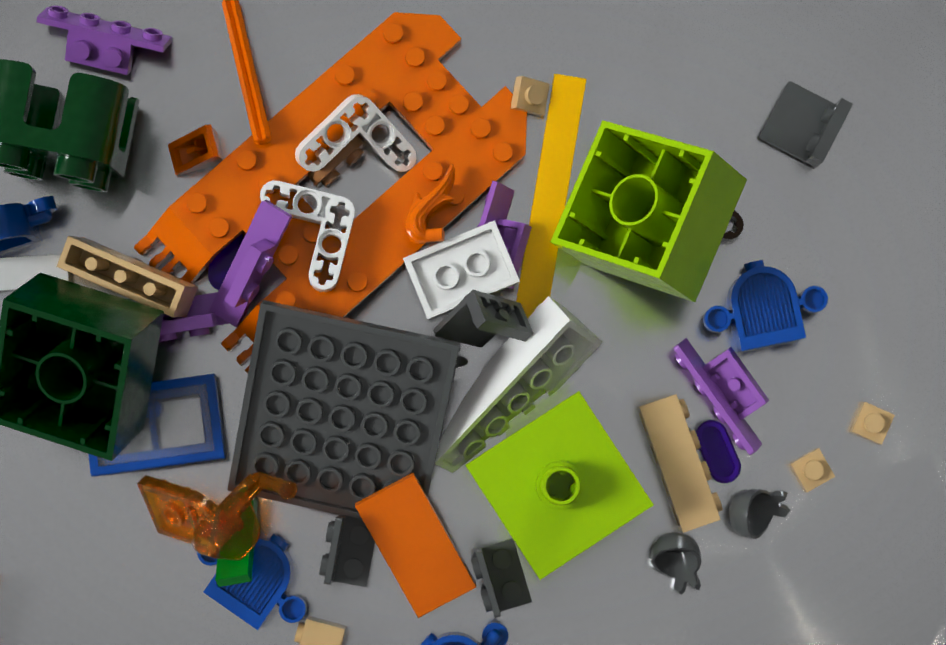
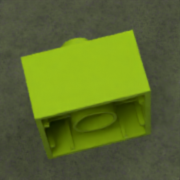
(649, 209)
(559, 485)

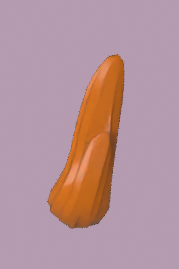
(423, 208)

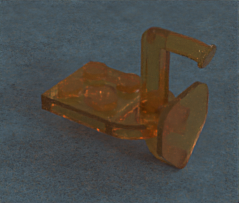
(213, 530)

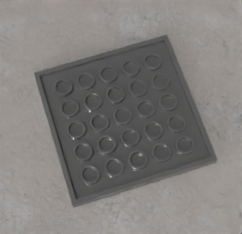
(340, 406)

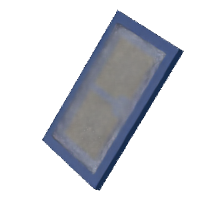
(179, 428)

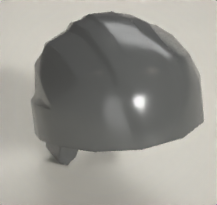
(754, 509)
(679, 558)

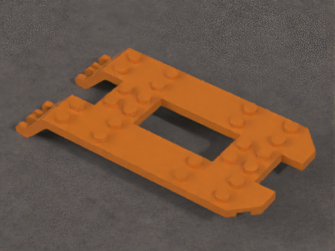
(391, 67)

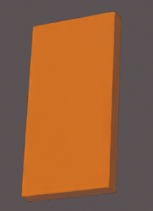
(415, 545)

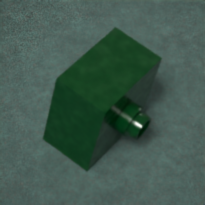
(76, 365)

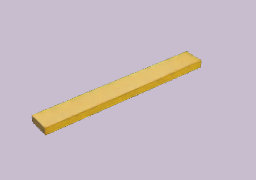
(550, 190)

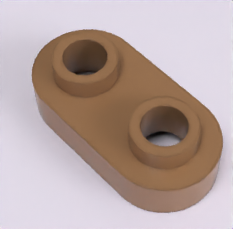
(329, 173)

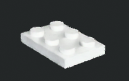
(458, 266)

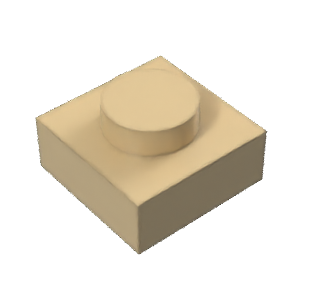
(530, 95)
(872, 423)
(811, 470)

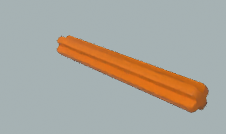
(246, 72)

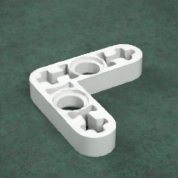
(364, 126)
(321, 216)

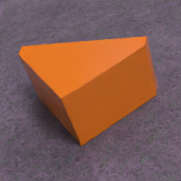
(196, 150)

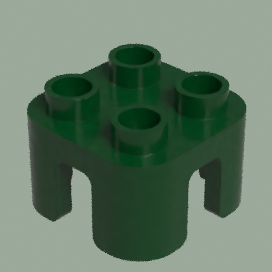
(92, 132)

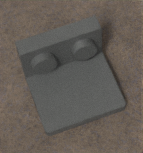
(804, 124)
(481, 318)
(349, 552)
(502, 577)

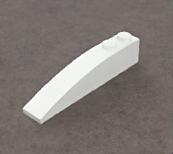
(515, 380)

